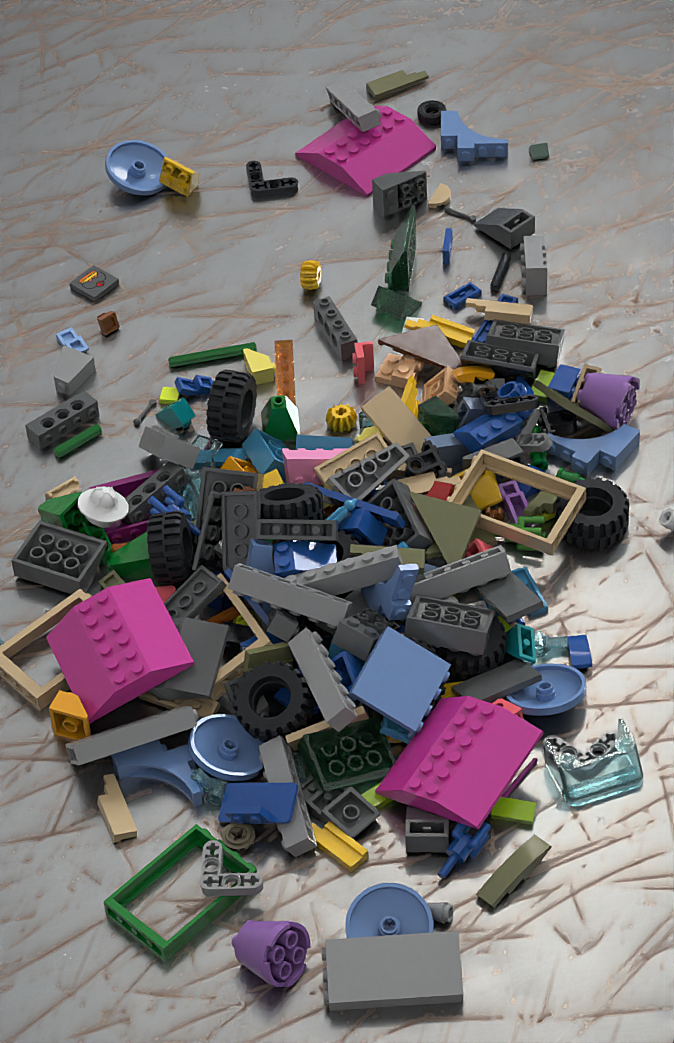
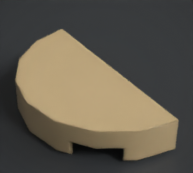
(441, 196)
(68, 487)

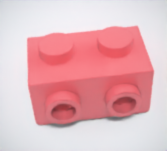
(363, 359)

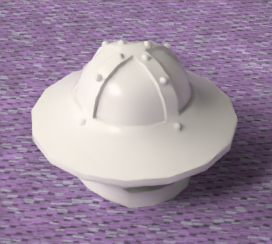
(103, 506)

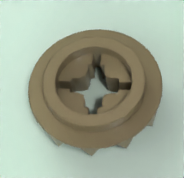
(234, 830)

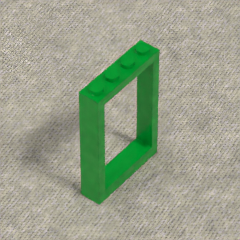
(116, 903)

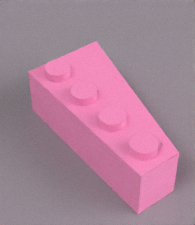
(300, 464)

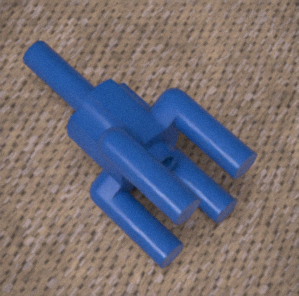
(172, 506)
(463, 846)

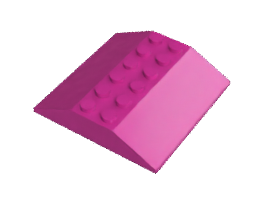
(362, 156)
(118, 646)
(461, 760)

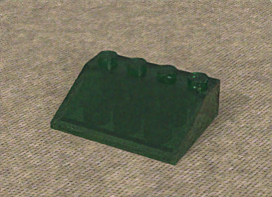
(403, 254)
(347, 756)

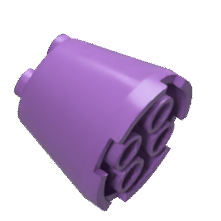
(609, 397)
(273, 950)

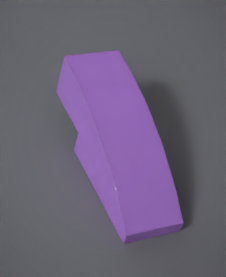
(513, 500)

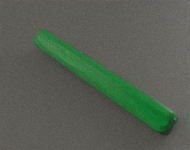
(209, 355)

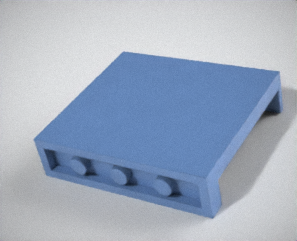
(400, 680)

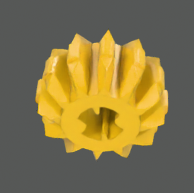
(310, 274)
(341, 418)

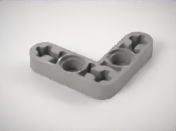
(537, 441)
(599, 745)
(216, 876)

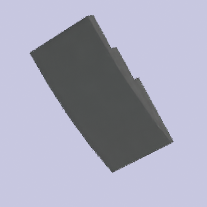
(341, 807)

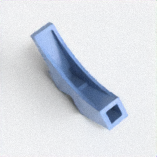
(467, 142)
(607, 450)
(260, 558)
(392, 596)
(156, 762)

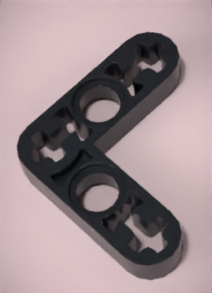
(257, 187)
(494, 405)

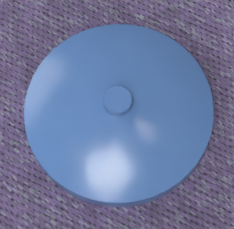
(135, 167)
(558, 691)
(225, 748)
(388, 911)

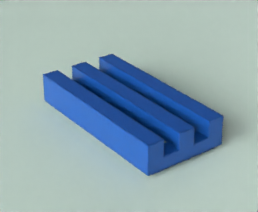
(447, 245)
(461, 296)

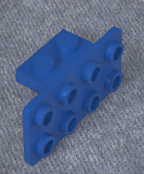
(258, 803)

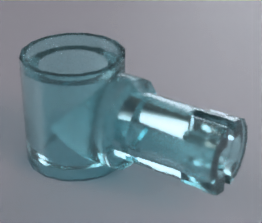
(544, 643)
(212, 787)

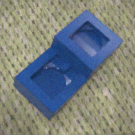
(198, 386)
(579, 651)

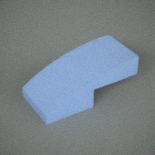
(69, 338)

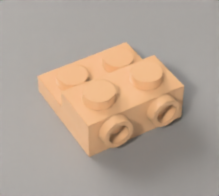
(397, 369)
(443, 386)

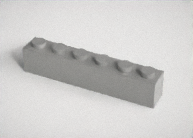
(353, 105)
(352, 572)
(462, 575)
(288, 595)
(323, 679)
(281, 768)

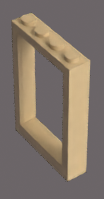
(529, 476)
(234, 667)
(35, 694)

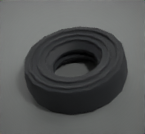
(431, 105)

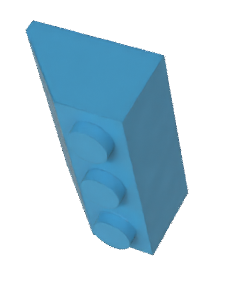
(323, 442)
(265, 452)

